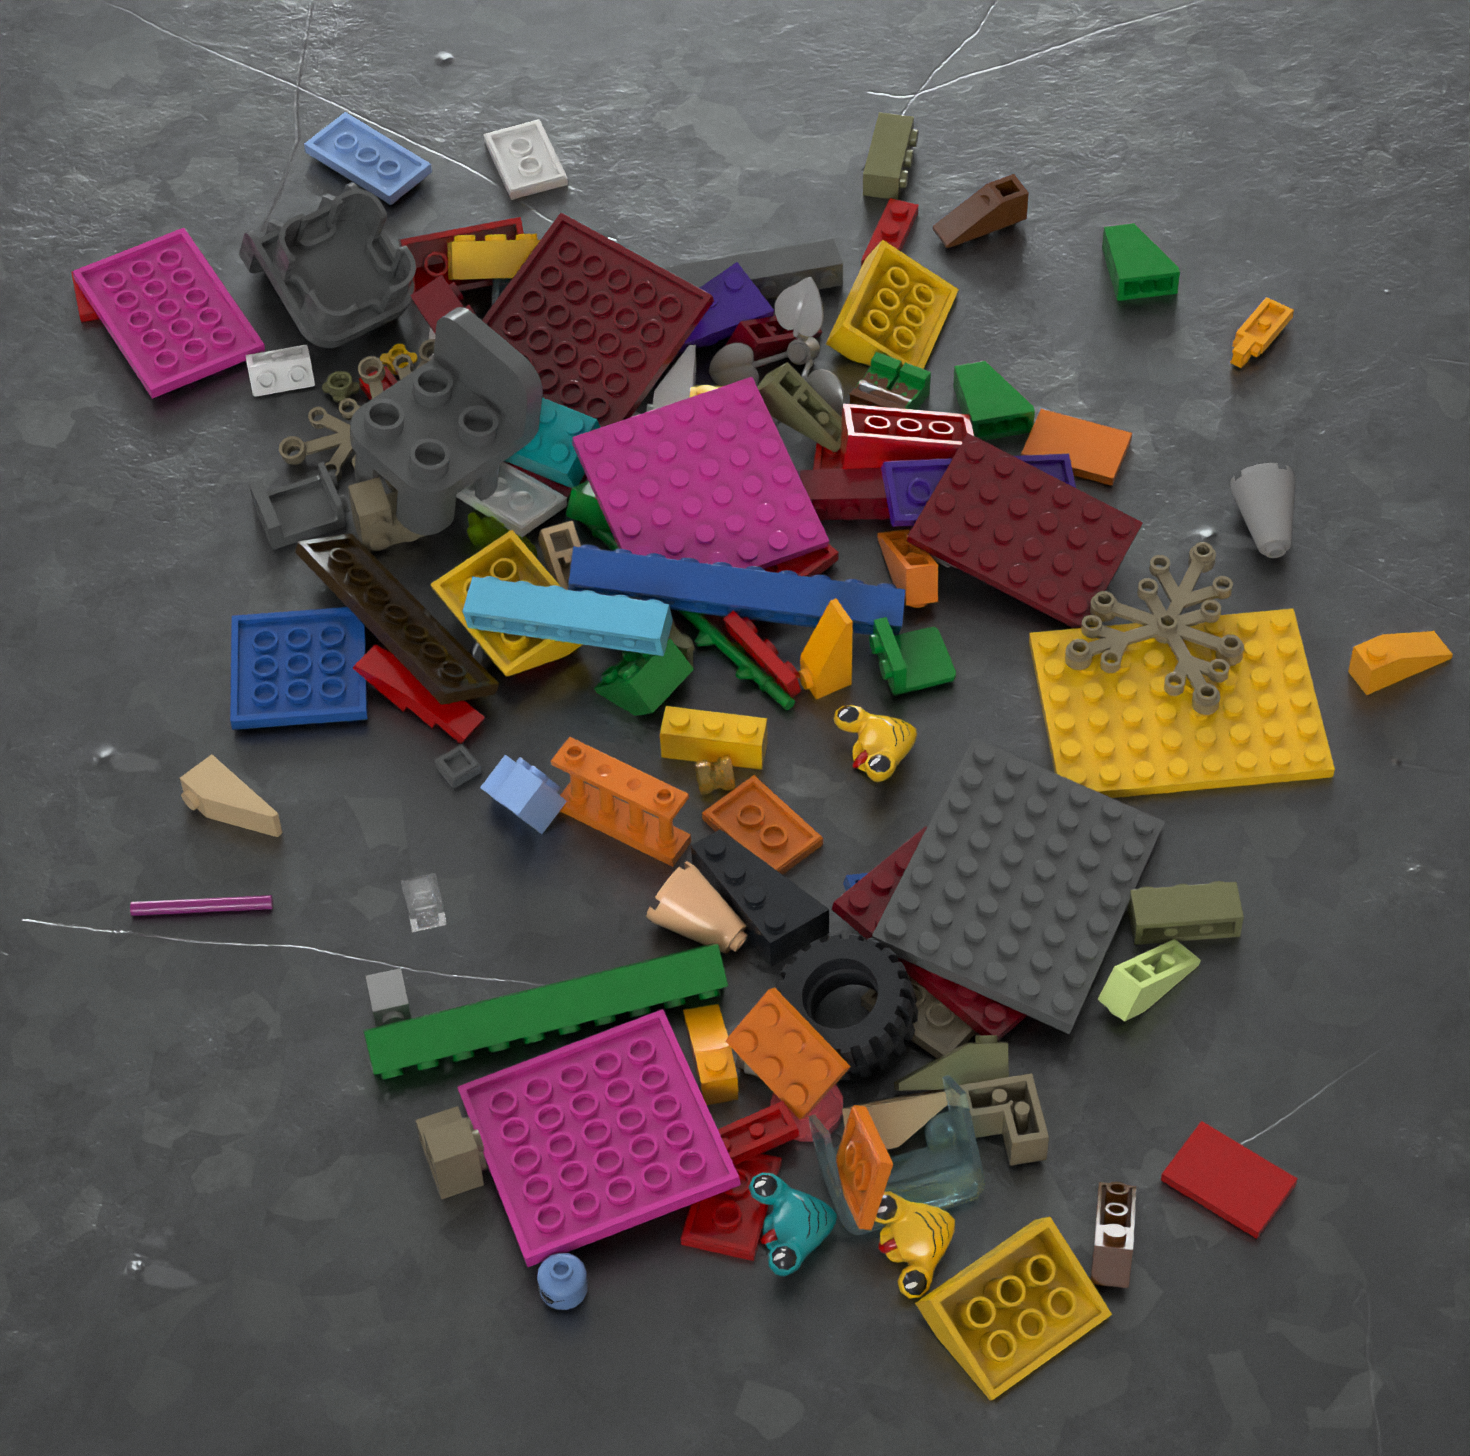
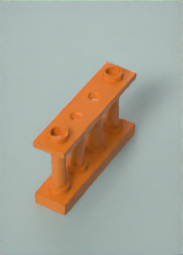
(614, 817)

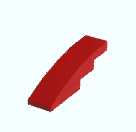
(405, 691)

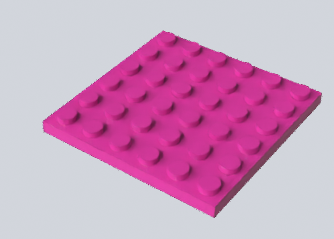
(702, 482)
(597, 1137)

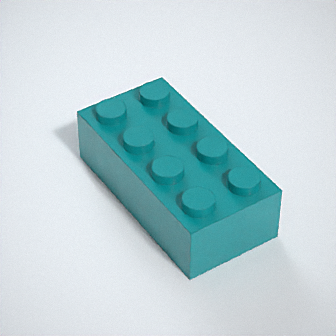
(551, 449)

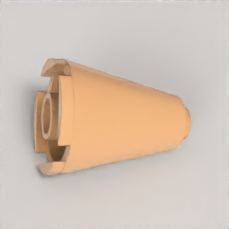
(697, 911)

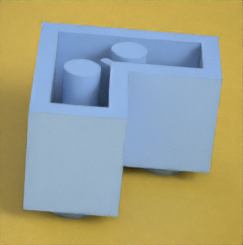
(525, 792)

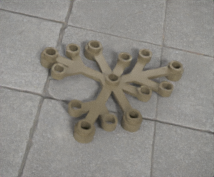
(342, 430)
(1114, 642)

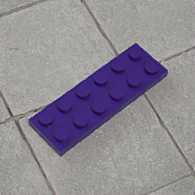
(912, 482)

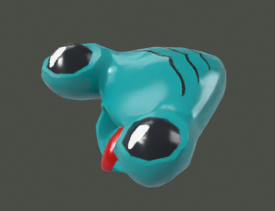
(795, 1224)

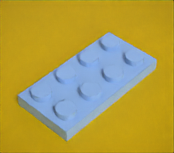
(368, 158)

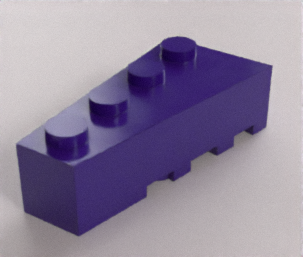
(734, 301)

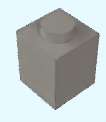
(388, 997)

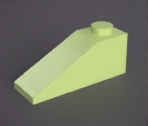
(1146, 978)

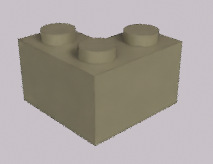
(376, 516)
(1010, 1109)
(452, 1151)

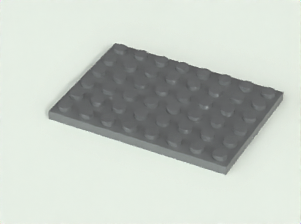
(1019, 885)

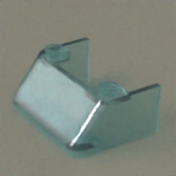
(937, 1175)

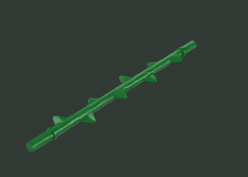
(711, 635)

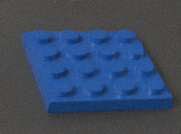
(297, 668)

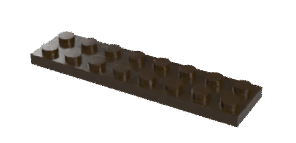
(397, 618)

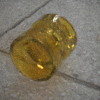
(715, 775)

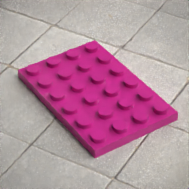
(168, 312)

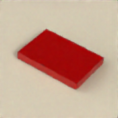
(1229, 1179)
(732, 1219)

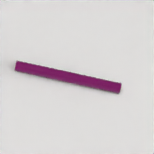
(201, 905)

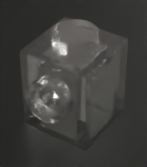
(423, 902)

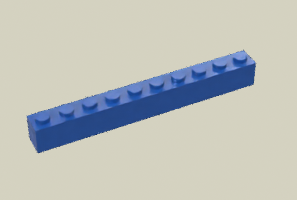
(724, 588)

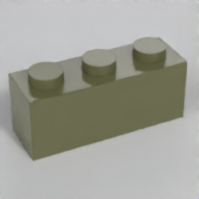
(889, 156)
(1185, 912)

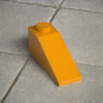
(828, 653)
(1395, 658)
(711, 1054)

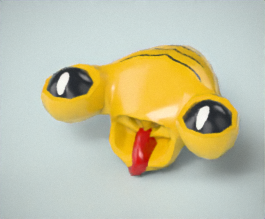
(880, 743)
(916, 1236)

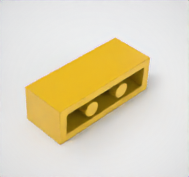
(709, 735)

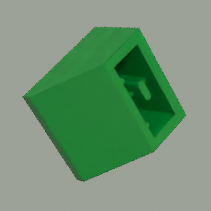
(644, 680)

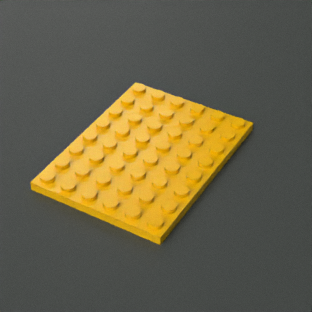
(1137, 740)

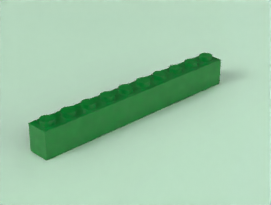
(545, 1009)

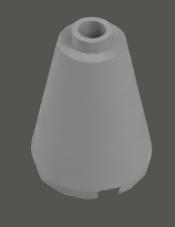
(1267, 505)

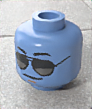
(562, 1281)

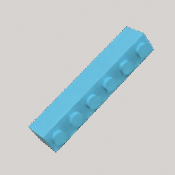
(568, 615)

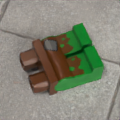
(891, 385)

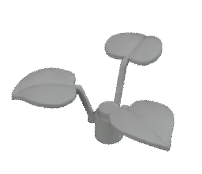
(796, 309)

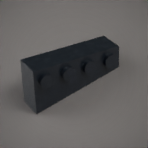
(775, 910)

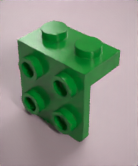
(911, 658)

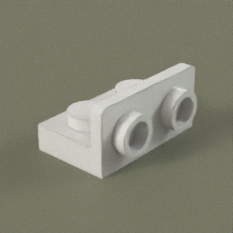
(280, 370)

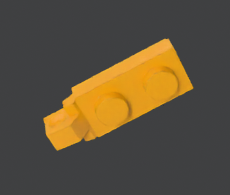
(1259, 330)

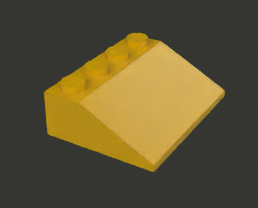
(892, 310)
(511, 562)
(1014, 1307)

